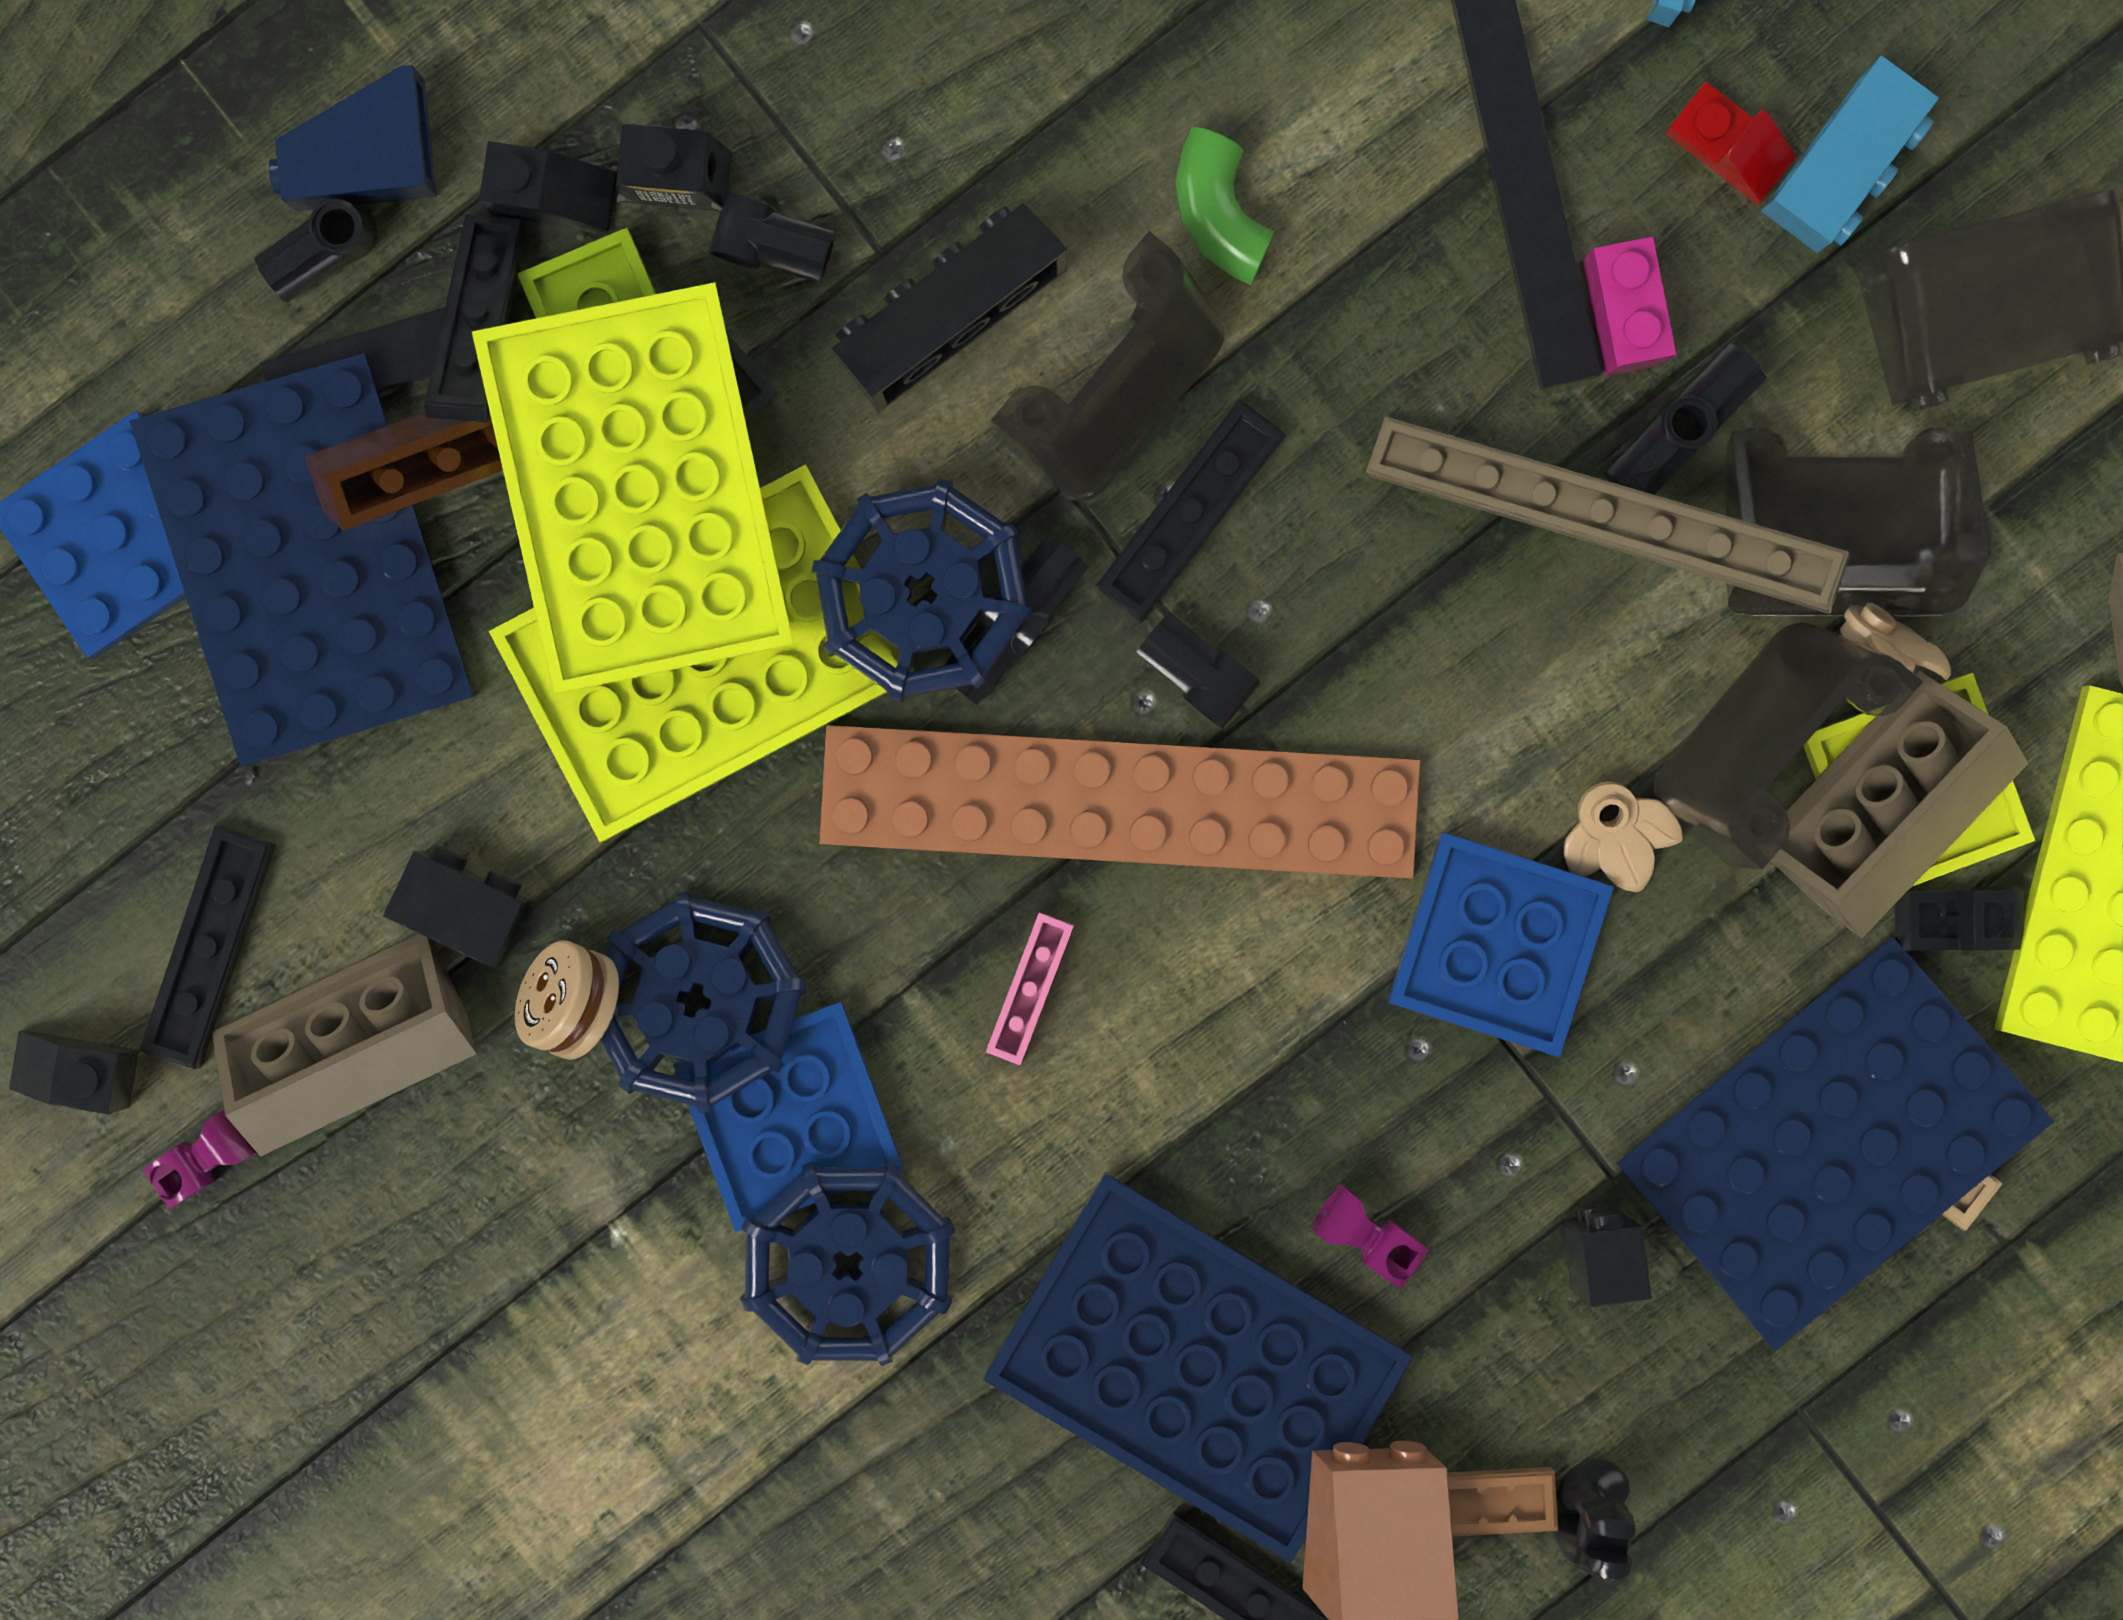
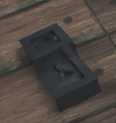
(1959, 920)

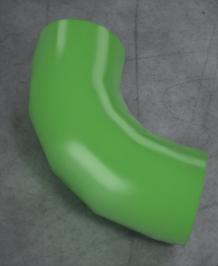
(1210, 205)

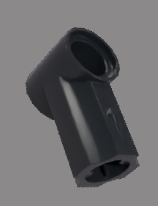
(754, 235)
(311, 252)
(1208, 678)

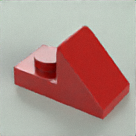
(1732, 143)

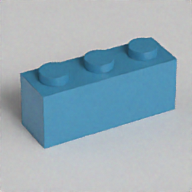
(1852, 156)

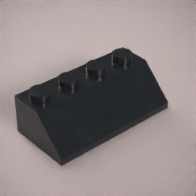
(951, 305)

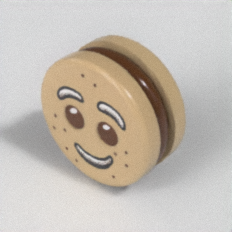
(566, 1000)

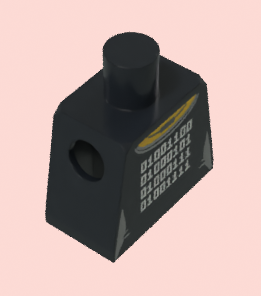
(672, 168)

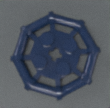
(956, 582)
(725, 982)
(847, 1297)

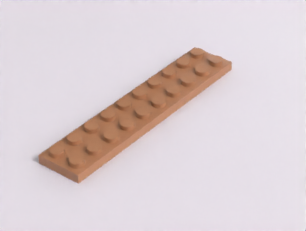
(1119, 802)

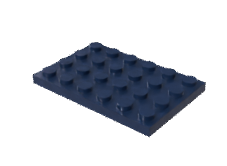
(295, 616)
(1834, 1143)
(1194, 1364)

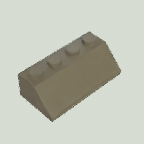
(1895, 803)
(341, 1044)

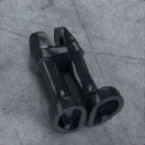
(1604, 1529)

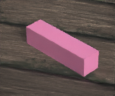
(1029, 988)

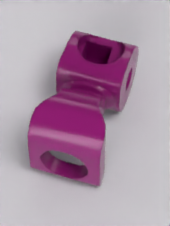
(188, 1167)
(1384, 1248)

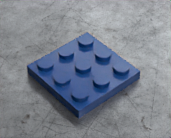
(96, 540)
(1500, 944)
(810, 1111)

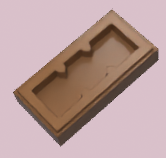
(1502, 1501)

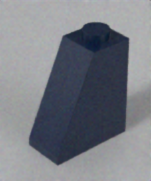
(361, 148)

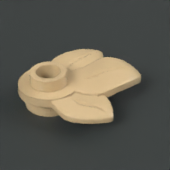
(1881, 632)
(1624, 844)

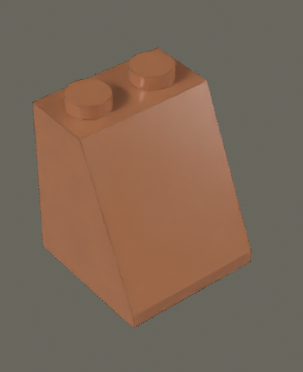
(1380, 1534)

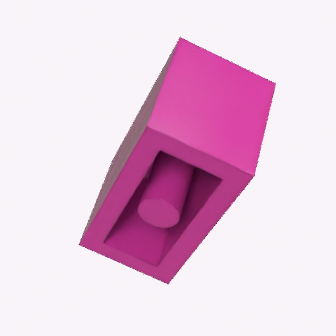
(1628, 306)

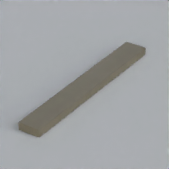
(1609, 515)

